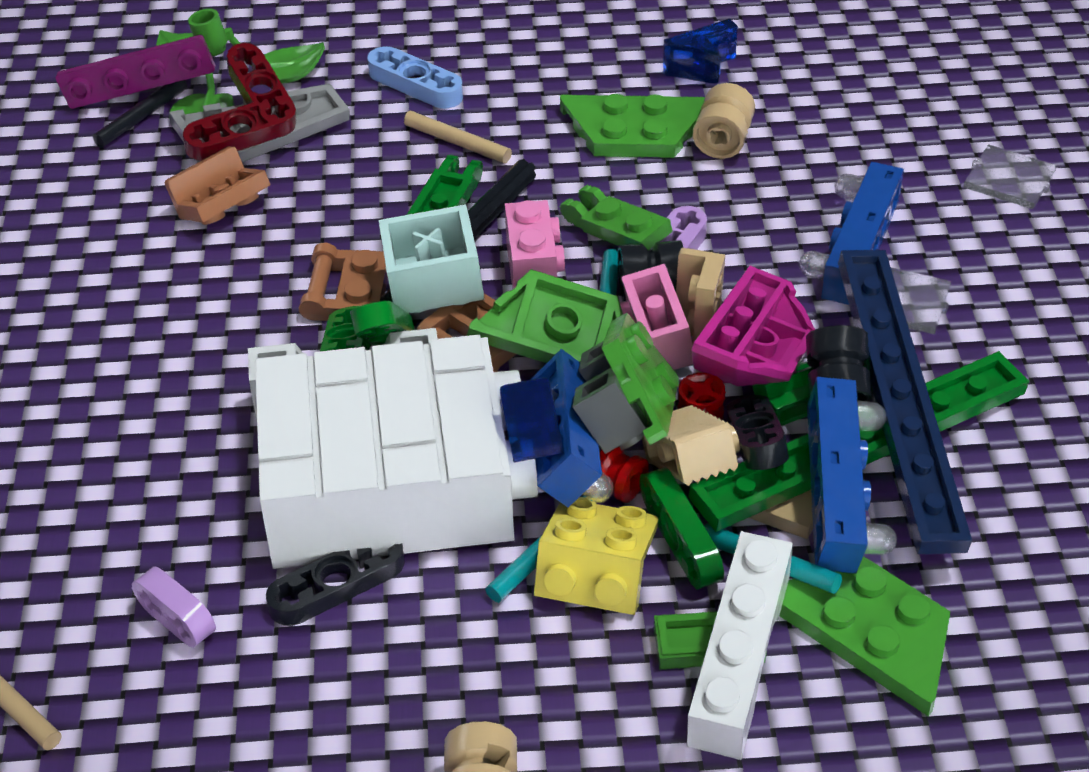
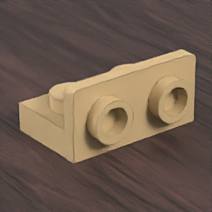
(699, 286)

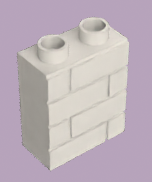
(385, 450)

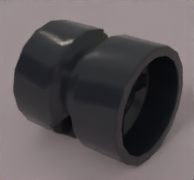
(637, 258)
(839, 354)

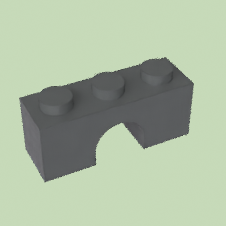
(604, 406)

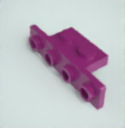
(135, 71)

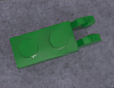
(447, 186)

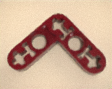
(254, 114)

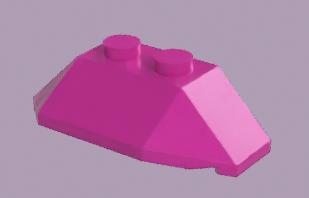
(754, 333)

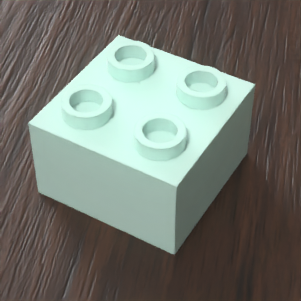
(431, 259)

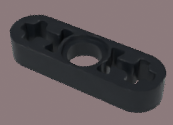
(758, 431)
(326, 597)

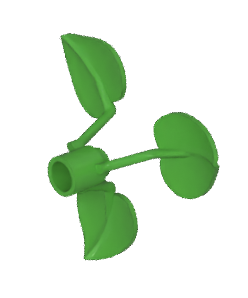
(288, 63)

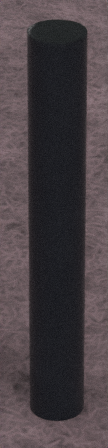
(138, 113)

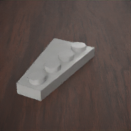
(315, 111)

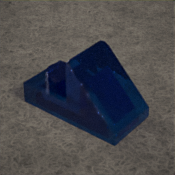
(700, 52)
(530, 419)

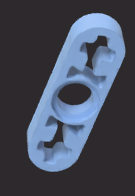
(434, 86)

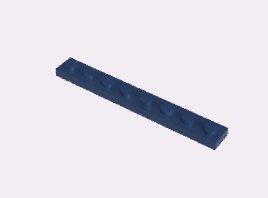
(900, 388)

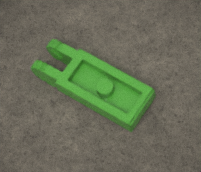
(615, 219)

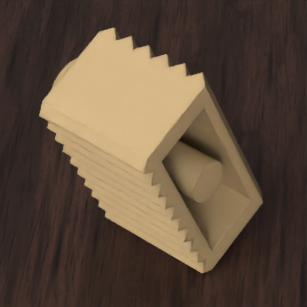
(695, 446)

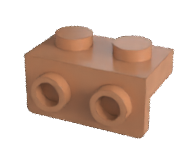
(214, 186)

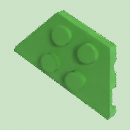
(632, 124)
(546, 317)
(642, 374)
(877, 628)

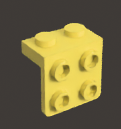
(594, 555)

